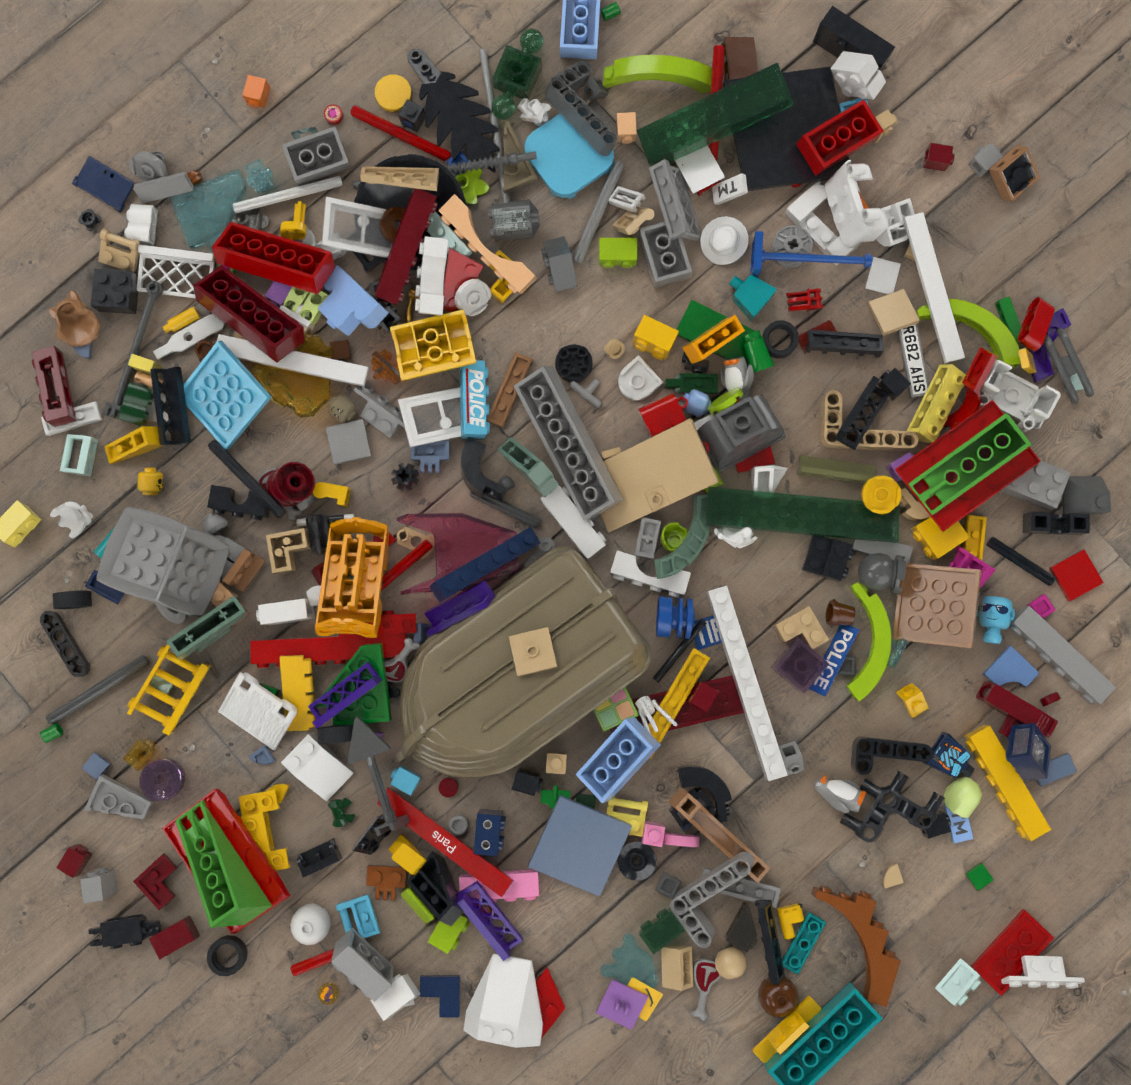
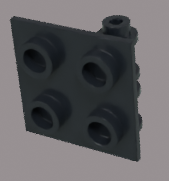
(370, 841)

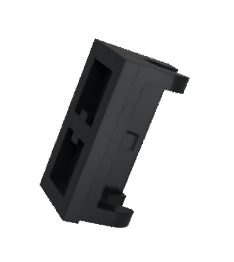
(318, 857)

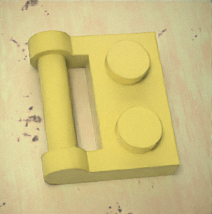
(636, 821)

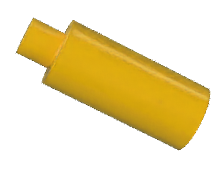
(182, 320)

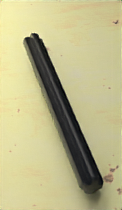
(247, 479)

